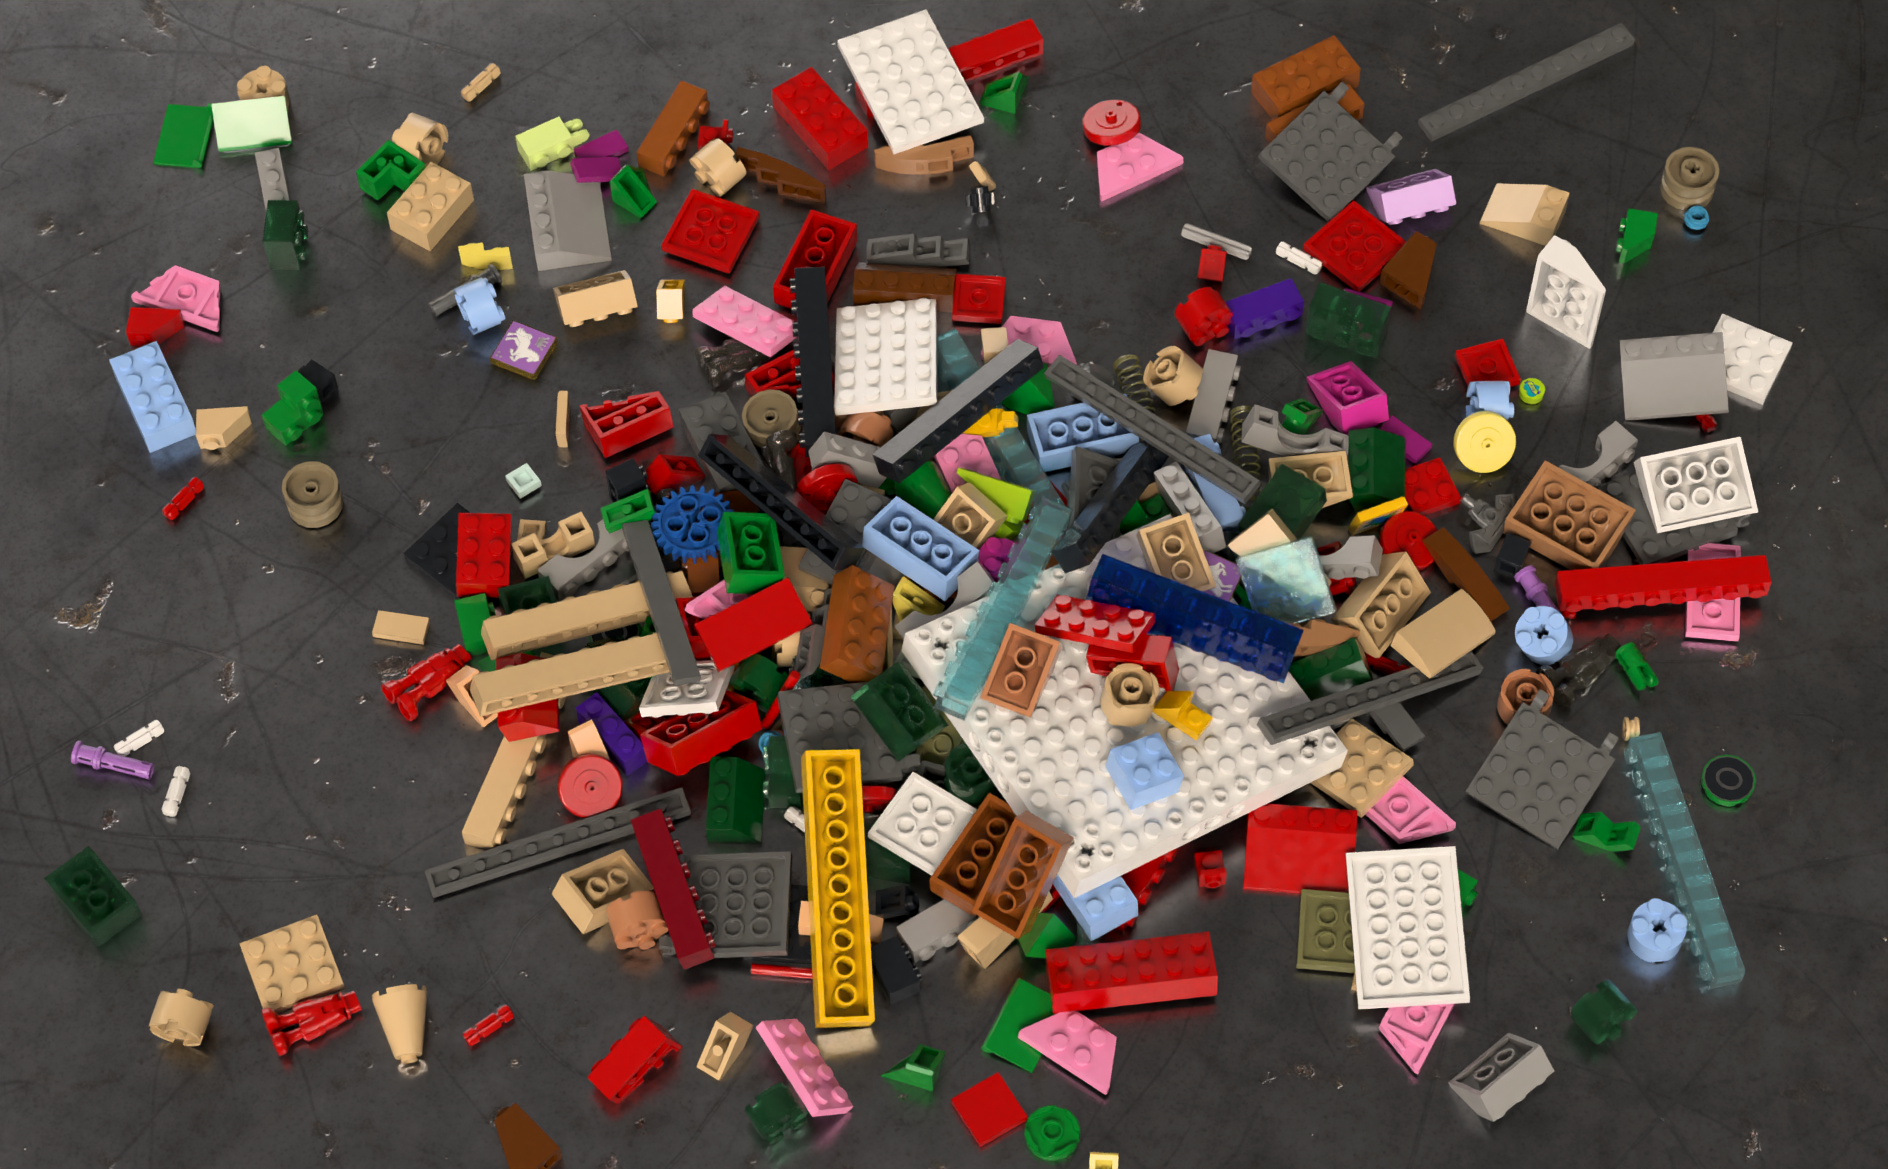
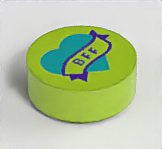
(1531, 391)

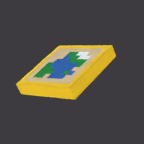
(1376, 515)

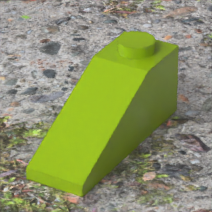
(1009, 497)

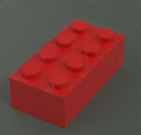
(820, 118)
(820, 243)
(696, 737)

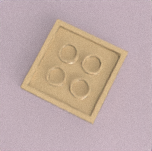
(1367, 771)
(292, 965)

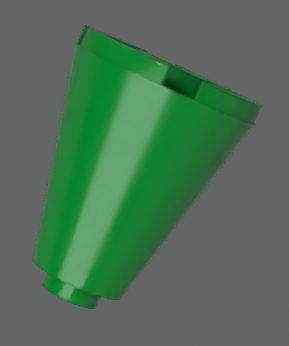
(925, 489)

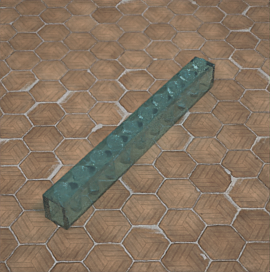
(1009, 450)
(1004, 606)
(1684, 860)

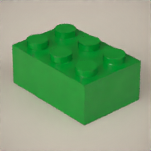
(749, 552)

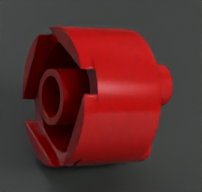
(1204, 315)

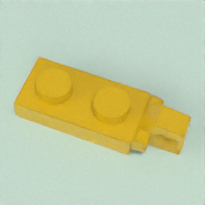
(993, 423)

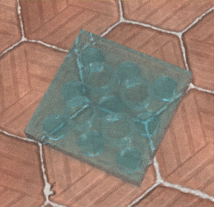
(1287, 582)

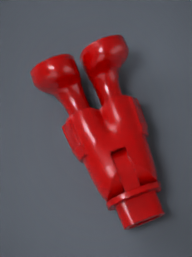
(428, 678)
(313, 1018)

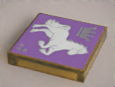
(523, 350)
(1225, 574)

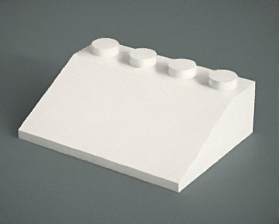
(1566, 292)
(1696, 485)

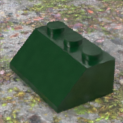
(1376, 467)
(1332, 670)
(735, 801)

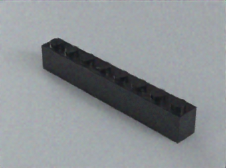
(814, 355)
(958, 411)
(781, 502)
(1108, 506)

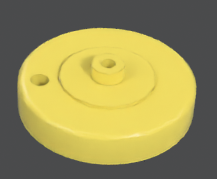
(1484, 441)

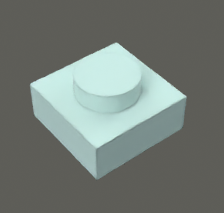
(523, 480)

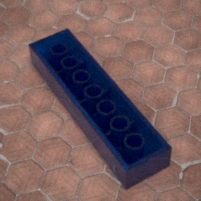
(1199, 619)

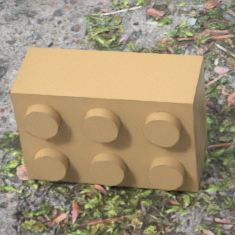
(430, 206)

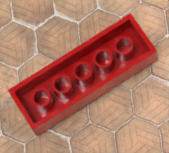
(1131, 972)

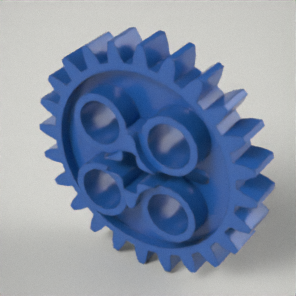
(673, 516)

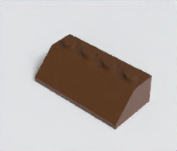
(891, 282)

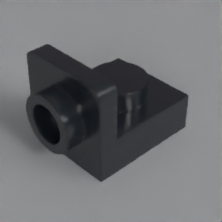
(896, 902)

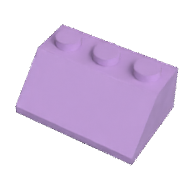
(1412, 196)

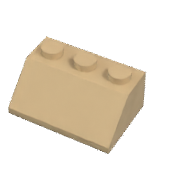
(595, 298)

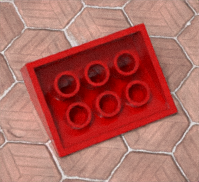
(1298, 848)

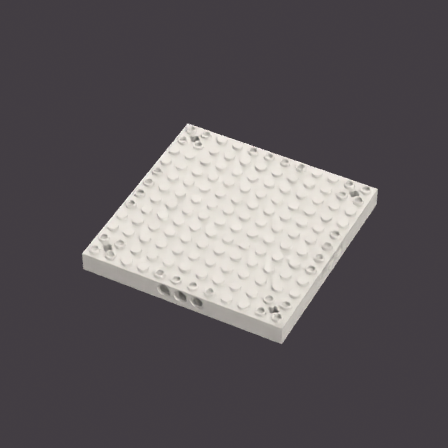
(1061, 752)

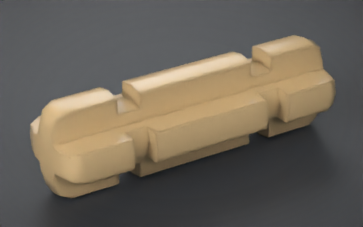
(480, 82)

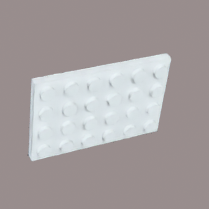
(910, 81)
(886, 356)
(1407, 928)

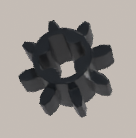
(980, 199)

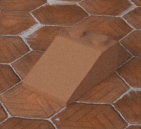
(1021, 670)

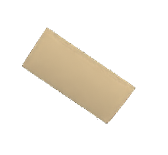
(1443, 634)

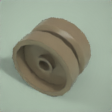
(1689, 178)
(769, 413)
(312, 494)

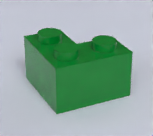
(387, 168)
(295, 410)

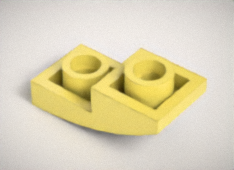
(475, 256)

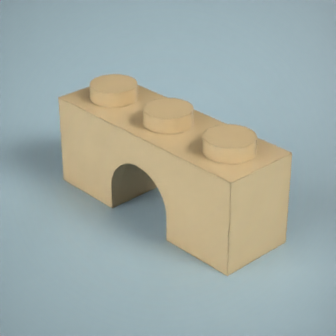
(571, 539)

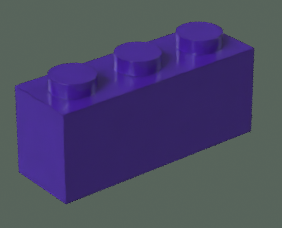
(1265, 308)
(616, 737)

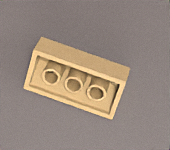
(1384, 603)

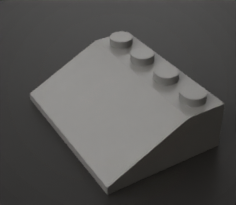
(566, 220)
(1674, 376)

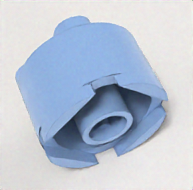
(478, 306)
(1491, 397)
(1537, 622)
(1659, 917)

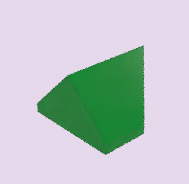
(1005, 92)
(632, 190)
(1032, 396)
(1046, 934)
(918, 1068)

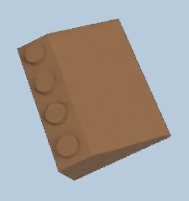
(1568, 519)

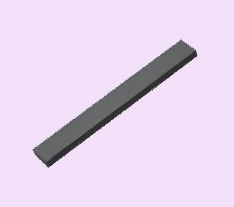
(661, 603)

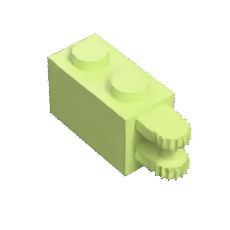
(550, 141)

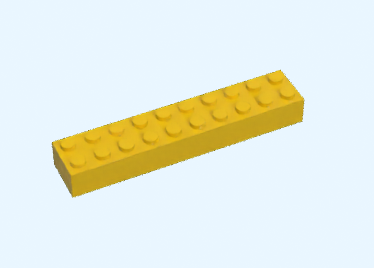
(837, 888)

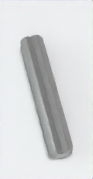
(1209, 238)

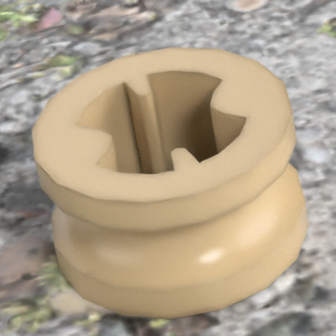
(1631, 728)

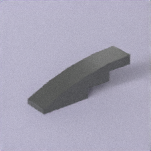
(912, 251)
(812, 640)
(1398, 724)

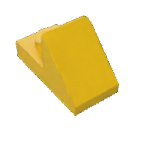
(1180, 712)

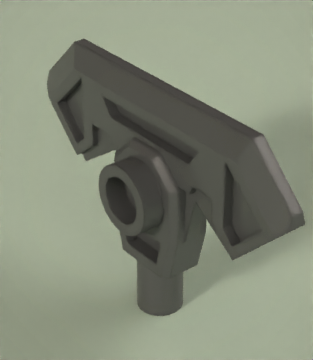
(1489, 519)

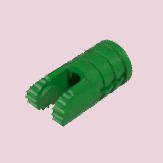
(1636, 666)

